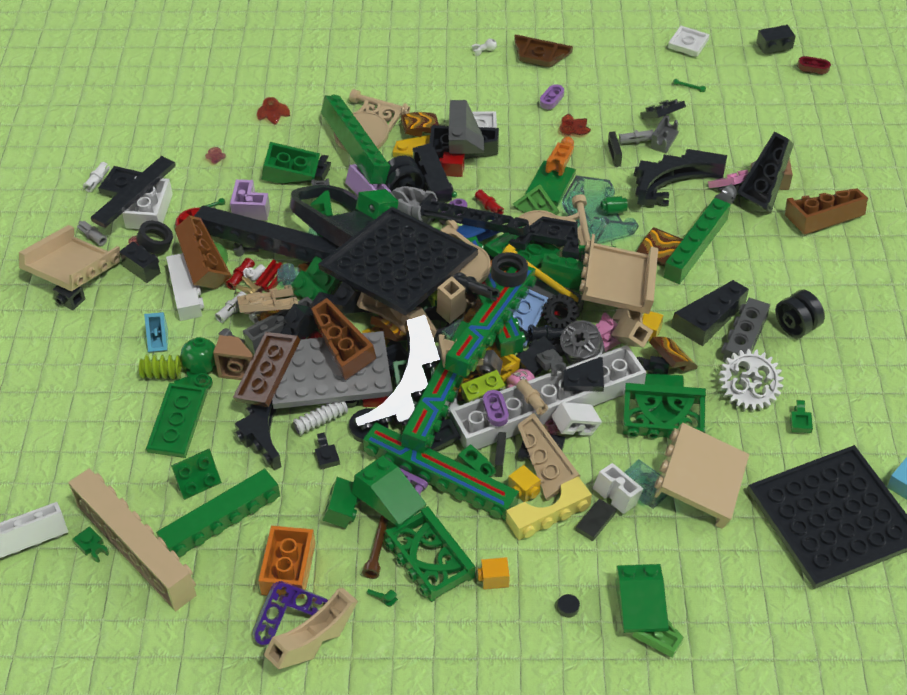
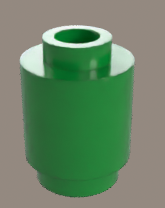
(614, 205)

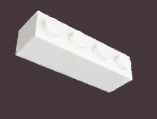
(185, 293)
(31, 529)

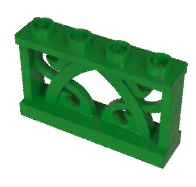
(658, 393)
(430, 527)

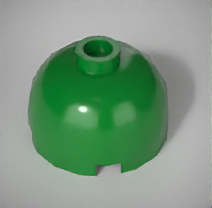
(198, 355)

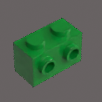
(341, 503)

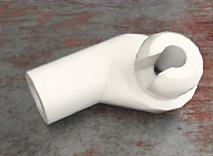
(254, 274)

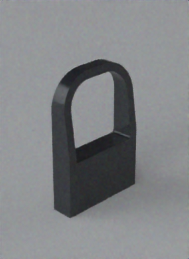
(334, 228)

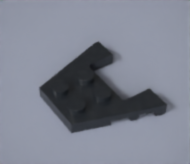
(553, 232)

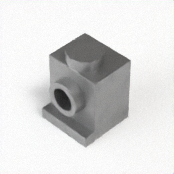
(490, 363)

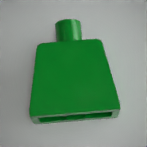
(375, 202)

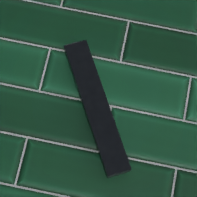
(132, 192)

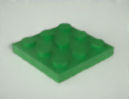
(533, 253)

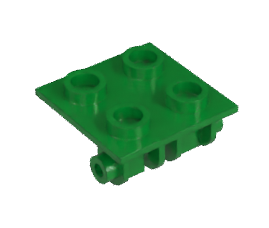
(196, 474)

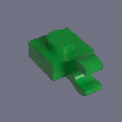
(800, 420)

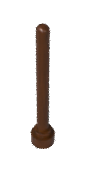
(371, 567)

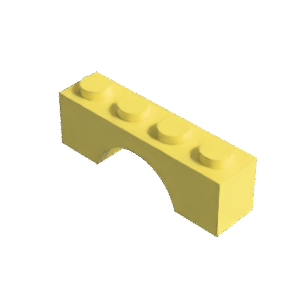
(527, 520)

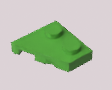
(664, 641)

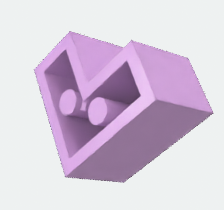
(248, 202)

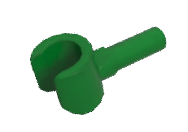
(388, 598)

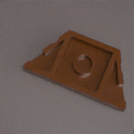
(540, 51)

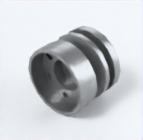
(581, 341)

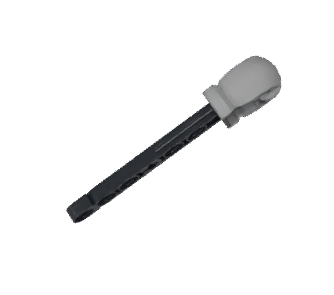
(424, 205)

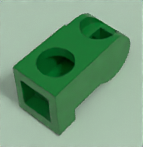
(476, 461)

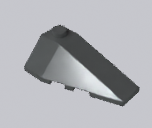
(463, 129)

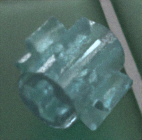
(287, 273)

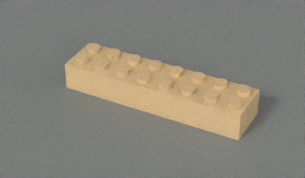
(133, 539)

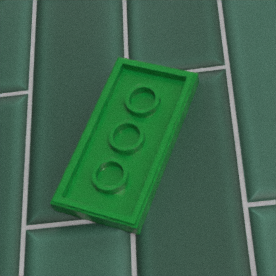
(177, 420)

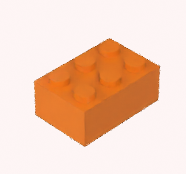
(287, 558)

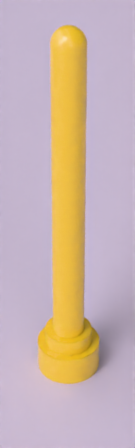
(545, 278)

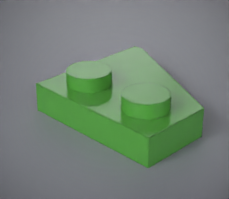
(536, 200)

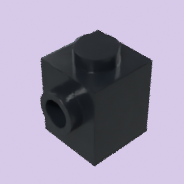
(69, 298)

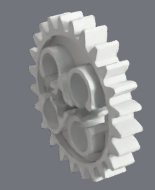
(748, 396)

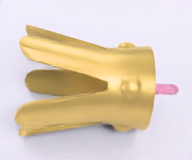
(253, 288)

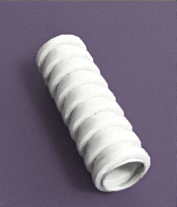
(319, 416)

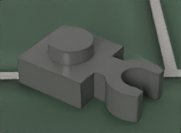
(551, 360)

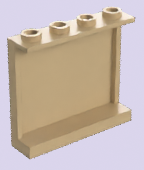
(67, 259)
(619, 277)
(702, 472)

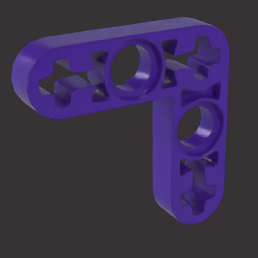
(286, 600)

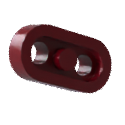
(813, 65)

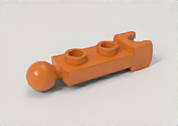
(560, 156)

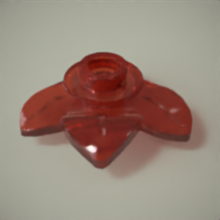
(272, 112)
(574, 126)

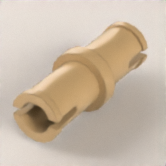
(532, 396)

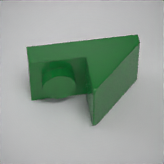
(323, 204)

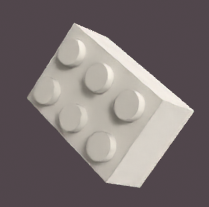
(150, 206)

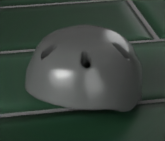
(728, 194)

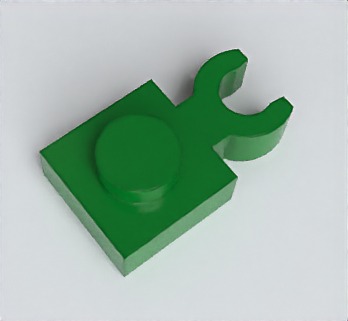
(90, 542)

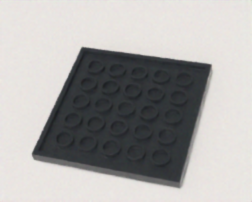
(398, 260)
(833, 515)

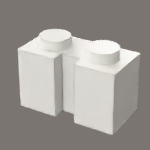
(576, 417)
(619, 487)

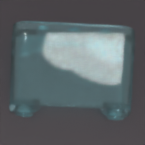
(604, 226)

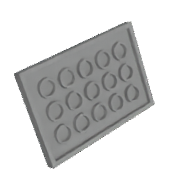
(317, 379)

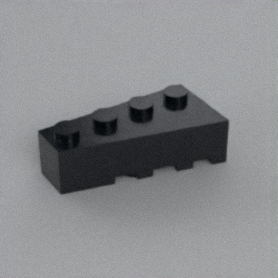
(440, 139)
(767, 173)
(710, 313)

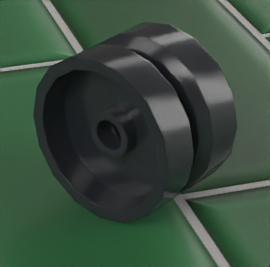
(403, 173)
(800, 313)

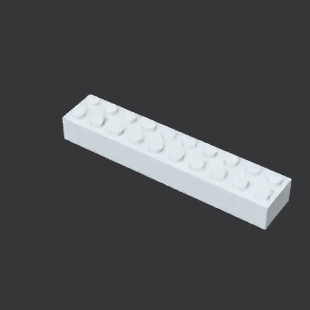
(474, 428)

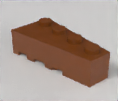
(826, 210)
(201, 254)
(346, 343)

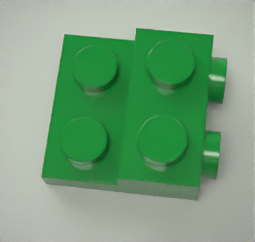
(313, 281)

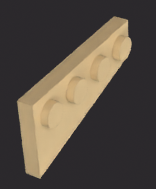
(546, 456)

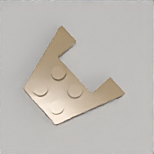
(266, 301)

